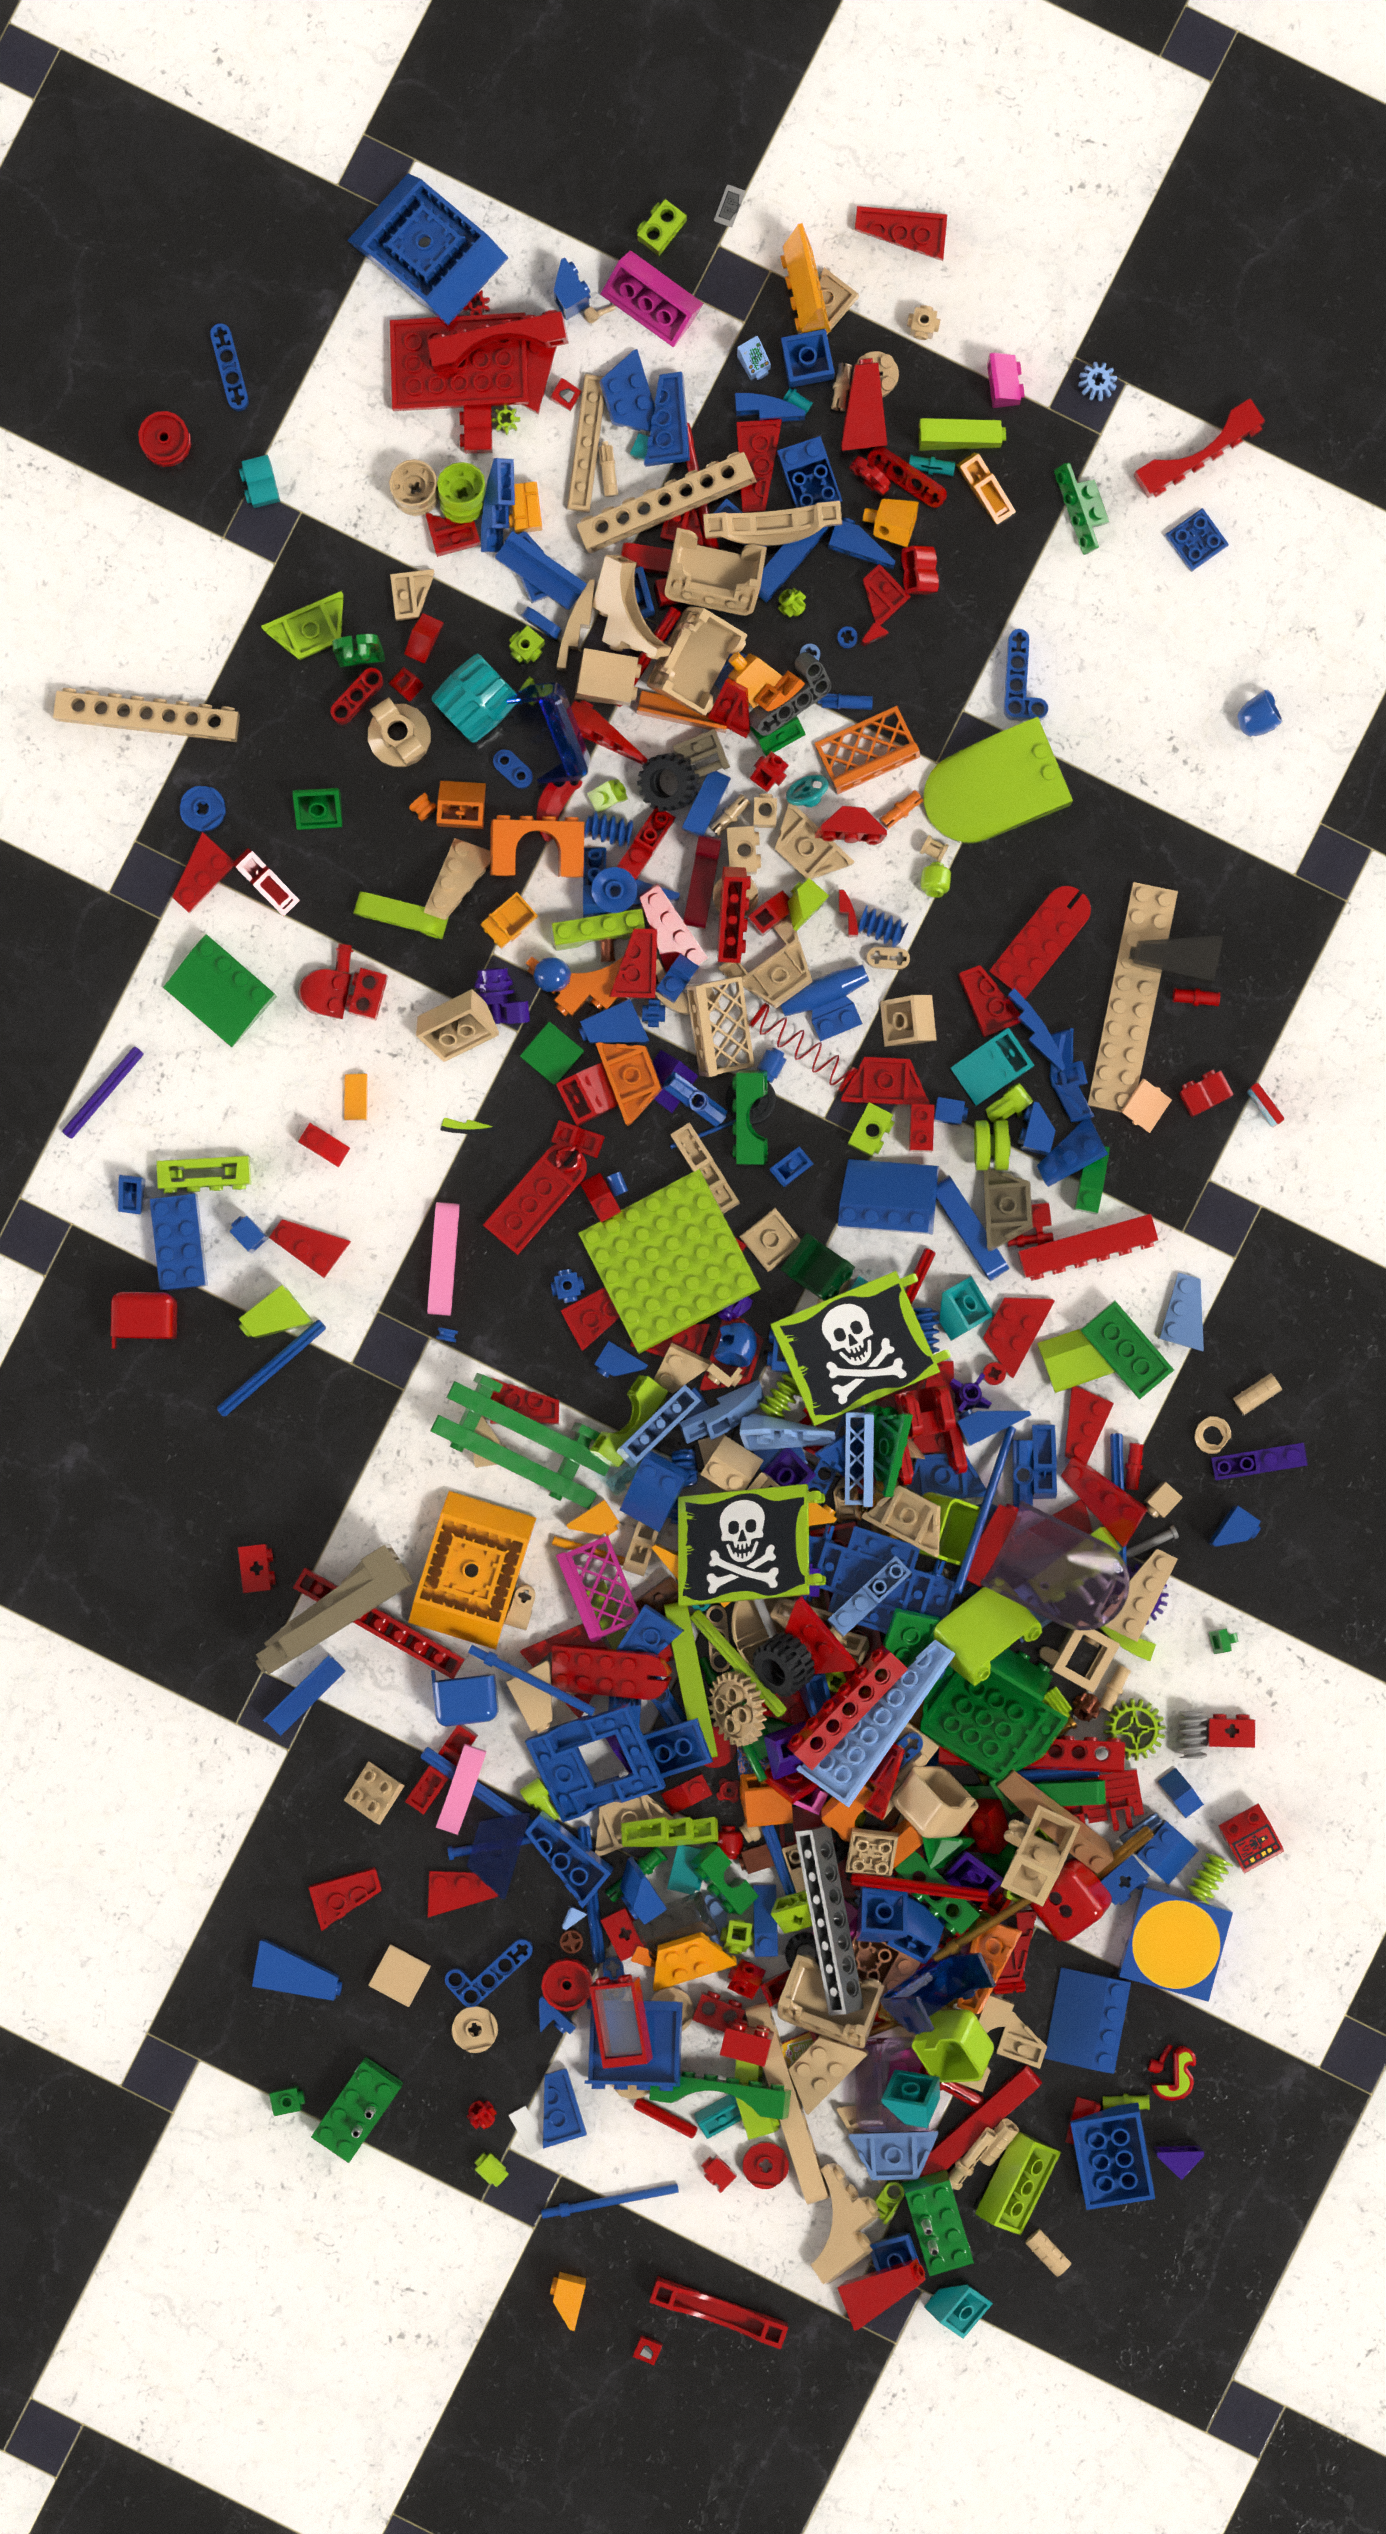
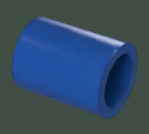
(616, 1184)

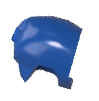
(1259, 715)
(736, 1345)

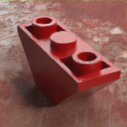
(852, 825)

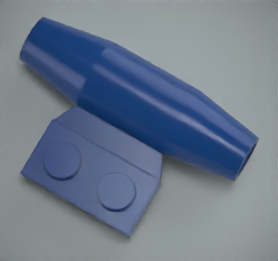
(829, 1001)

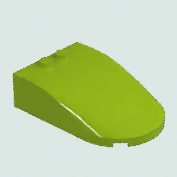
(996, 785)

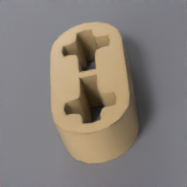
(888, 952)

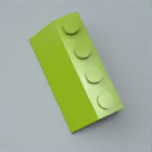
(1017, 2183)

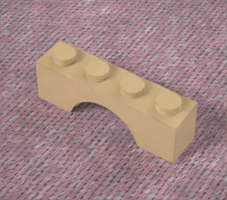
(993, 2015)

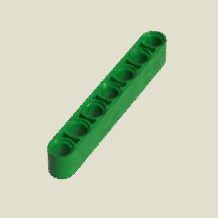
(1062, 1792)

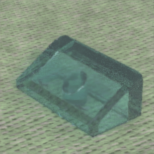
(618, 1481)

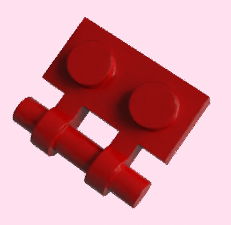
(1041, 1218)

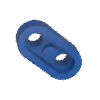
(512, 769)

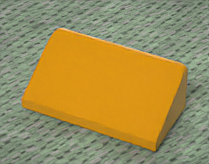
(356, 1097)

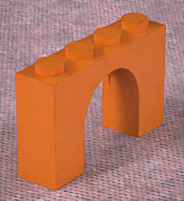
(566, 834)
(843, 1819)

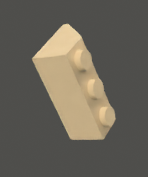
(456, 1025)

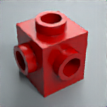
(769, 771)
(745, 1978)

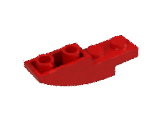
(646, 842)

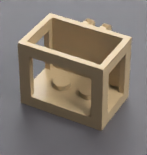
(1060, 1658)
(1036, 1860)

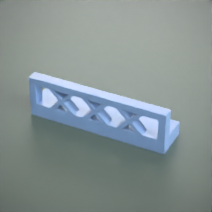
(868, 1459)

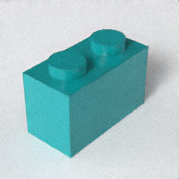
(682, 1875)

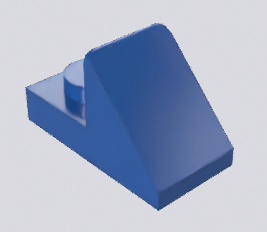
(677, 978)
(791, 1166)
(548, 2013)

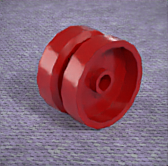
(160, 426)
(567, 1970)

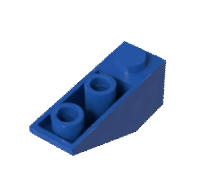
(593, 864)

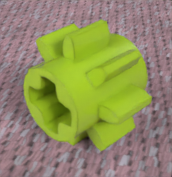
(506, 426)
(792, 602)

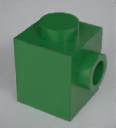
(286, 2100)

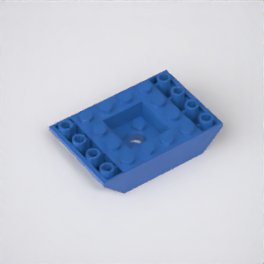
(449, 268)

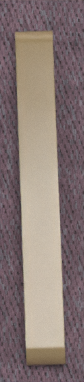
(795, 2126)

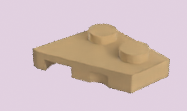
(410, 592)
(1021, 2043)

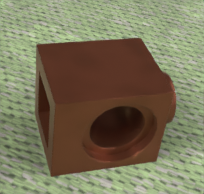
(756, 1858)

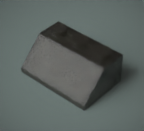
(680, 1920)

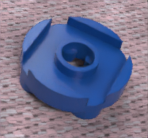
(189, 808)

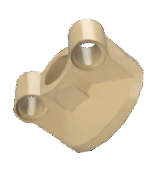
(402, 752)

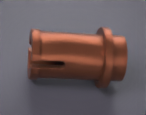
(607, 950)

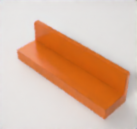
(663, 708)

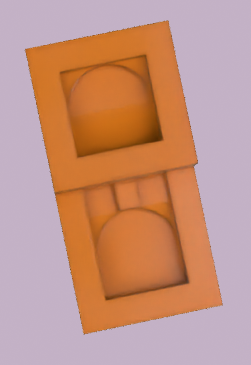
(785, 689)

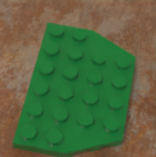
(989, 1723)

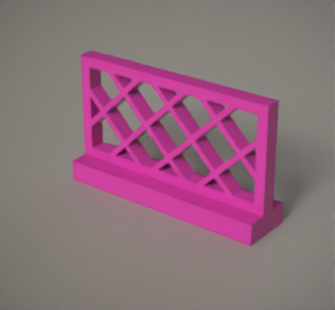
(580, 1595)

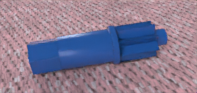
(846, 701)

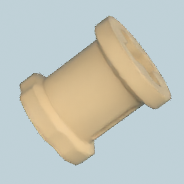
(934, 848)

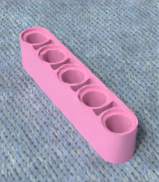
(443, 1258)

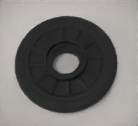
(758, 1112)

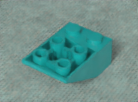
(992, 1066)

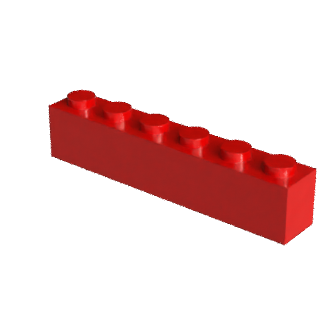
(1087, 1246)

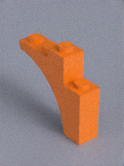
(585, 985)

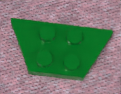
(888, 1449)

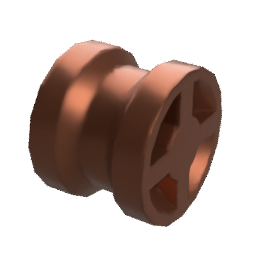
(571, 1944)

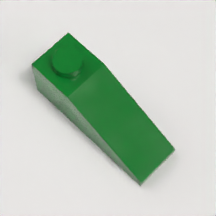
(1091, 1186)

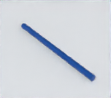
(710, 1131)

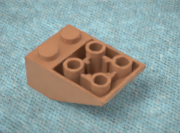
(882, 1963)

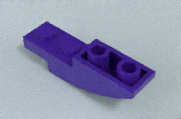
(1259, 1461)

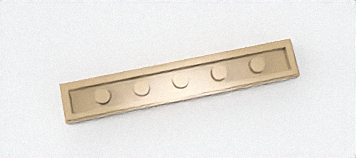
(586, 445)

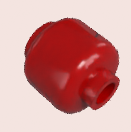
(730, 1841)

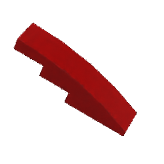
(434, 1780)

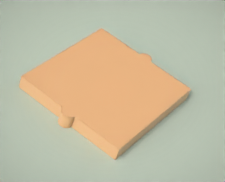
(1146, 1105)

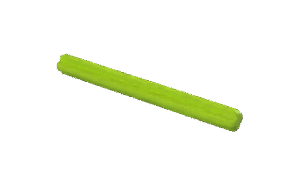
(736, 1661)

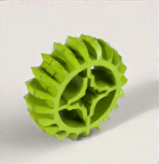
(1154, 1728)

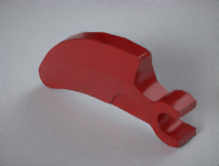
(553, 801)

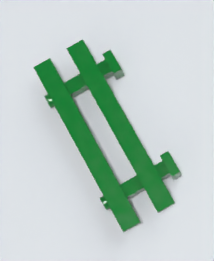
(574, 1451)

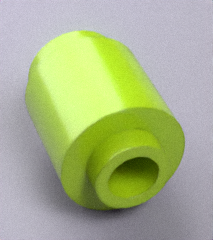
(491, 2169)

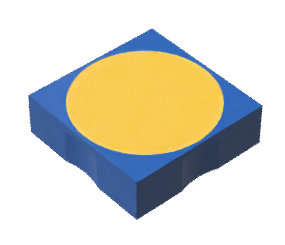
(1175, 1943)

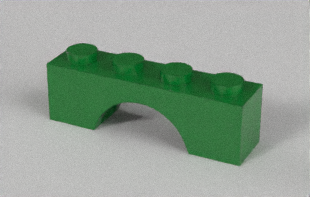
(749, 1145)

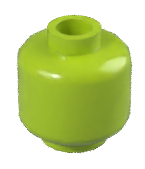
(935, 879)

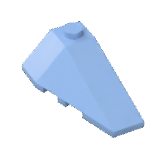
(768, 1432)

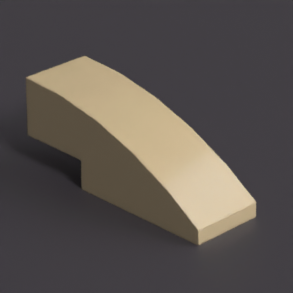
(640, 1549)

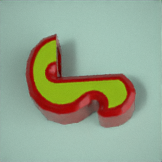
(1182, 2078)

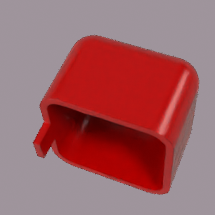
(143, 1316)
(1081, 1892)

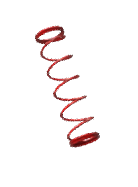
(850, 1073)

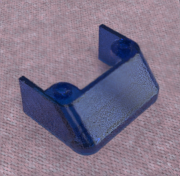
(562, 728)
(935, 1987)

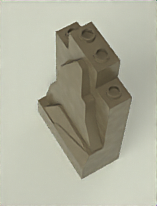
(365, 1588)

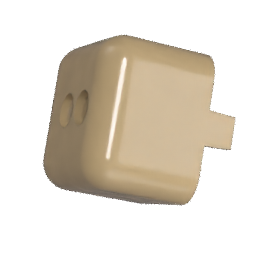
(934, 1802)

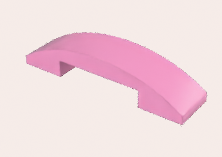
(461, 1789)

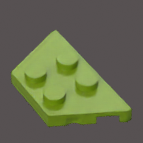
(310, 627)

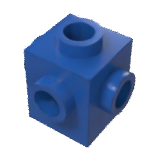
(571, 1294)

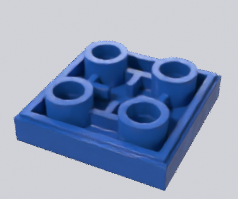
(1197, 539)

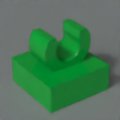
(1222, 1641)

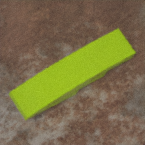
(666, 1832)

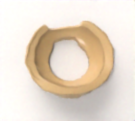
(1224, 1429)

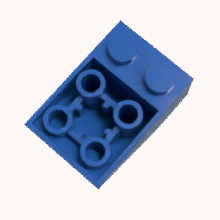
(808, 473)

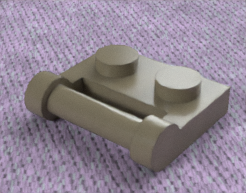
(702, 748)

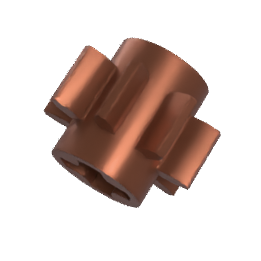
(1086, 1707)

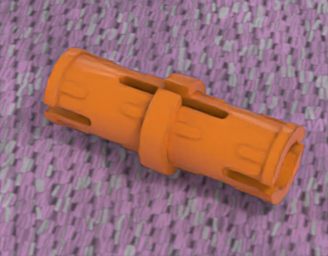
(901, 809)

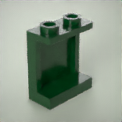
(817, 1268)

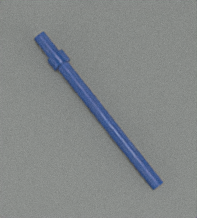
(492, 1660)
(565, 2209)

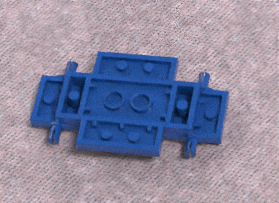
(867, 1553)

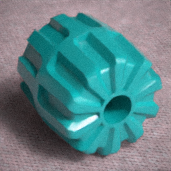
(474, 698)

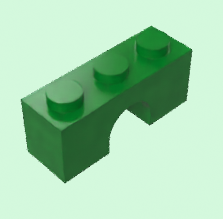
(710, 1867)

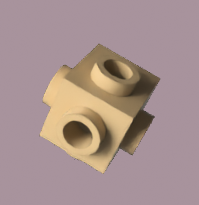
(920, 330)

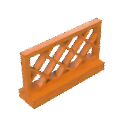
(875, 767)

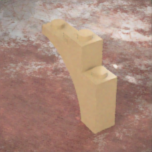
(617, 601)
(850, 2215)

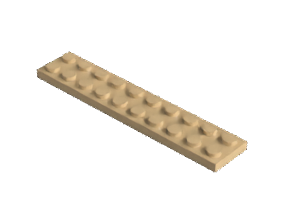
(1130, 1001)

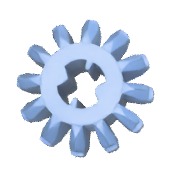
(1089, 378)

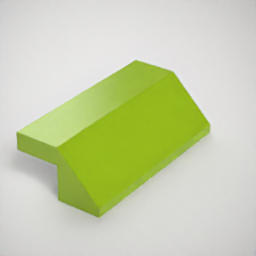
(1072, 1360)

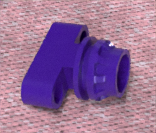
(494, 987)

